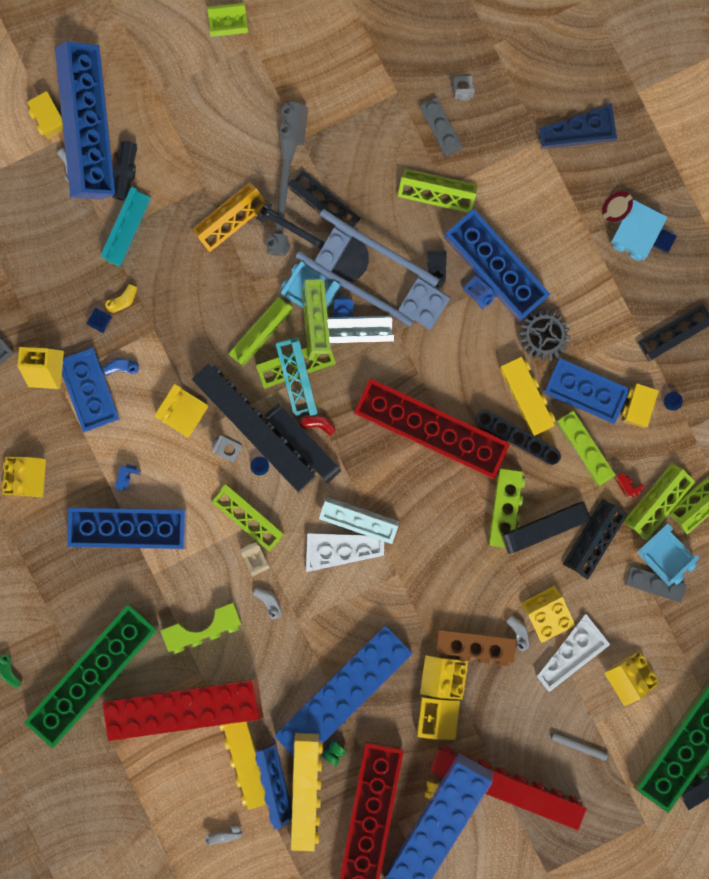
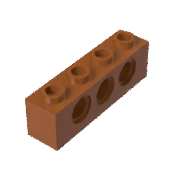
(506, 646)

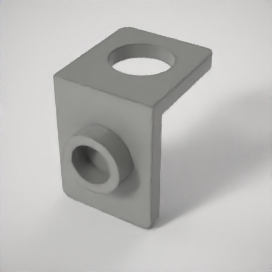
(463, 94)
(219, 445)

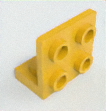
(181, 411)
(548, 614)

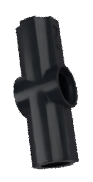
(124, 170)

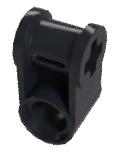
(437, 264)

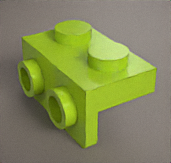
(227, 19)

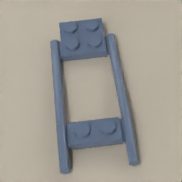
(421, 304)

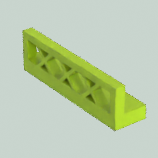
(437, 184)
(315, 318)
(261, 332)
(275, 363)
(657, 498)
(252, 512)
(694, 512)

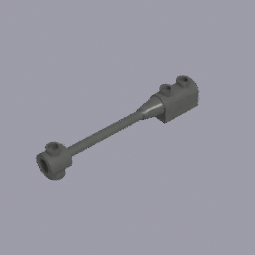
(292, 134)

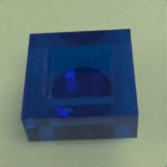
(664, 241)
(99, 320)

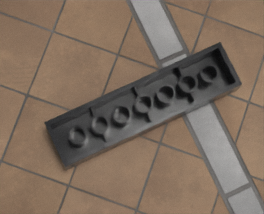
(249, 422)

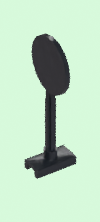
(352, 261)

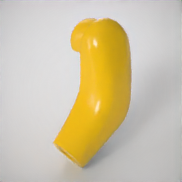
(122, 301)

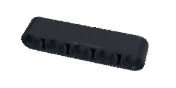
(302, 443)
(524, 446)
(546, 527)

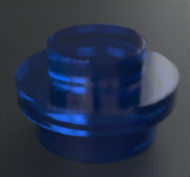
(673, 401)
(259, 466)

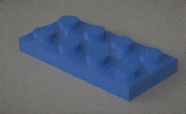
(89, 390)
(586, 391)
(274, 785)

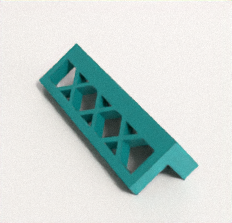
(125, 227)
(304, 380)

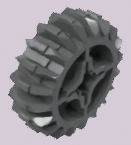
(552, 338)

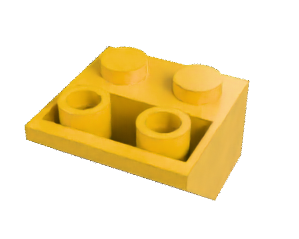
(41, 367)
(23, 476)
(444, 677)
(632, 678)
(438, 718)

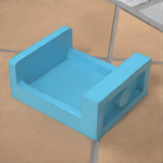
(638, 231)
(293, 288)
(668, 556)

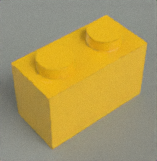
(46, 114)
(640, 405)

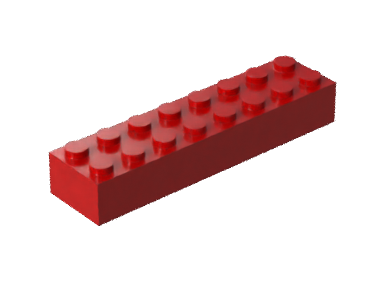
(431, 429)
(183, 709)
(520, 792)
(371, 811)

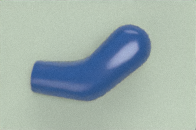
(121, 365)

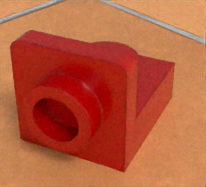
(625, 483)

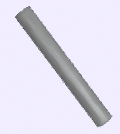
(579, 746)

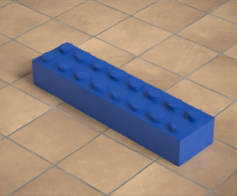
(84, 121)
(347, 689)
(441, 821)

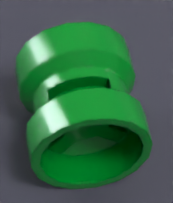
(335, 748)

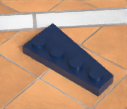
(589, 128)

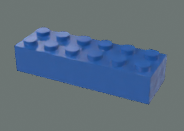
(496, 265)
(127, 528)

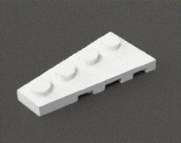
(335, 550)
(576, 651)

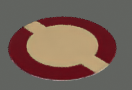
(617, 207)

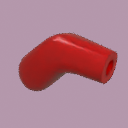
(317, 421)

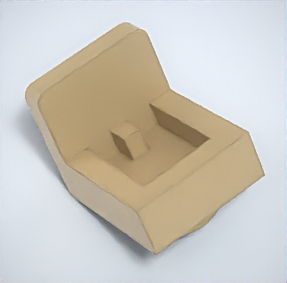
(254, 558)

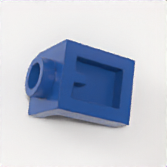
(479, 292)
(343, 307)
(123, 477)

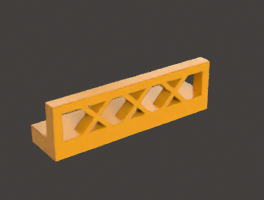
(225, 212)

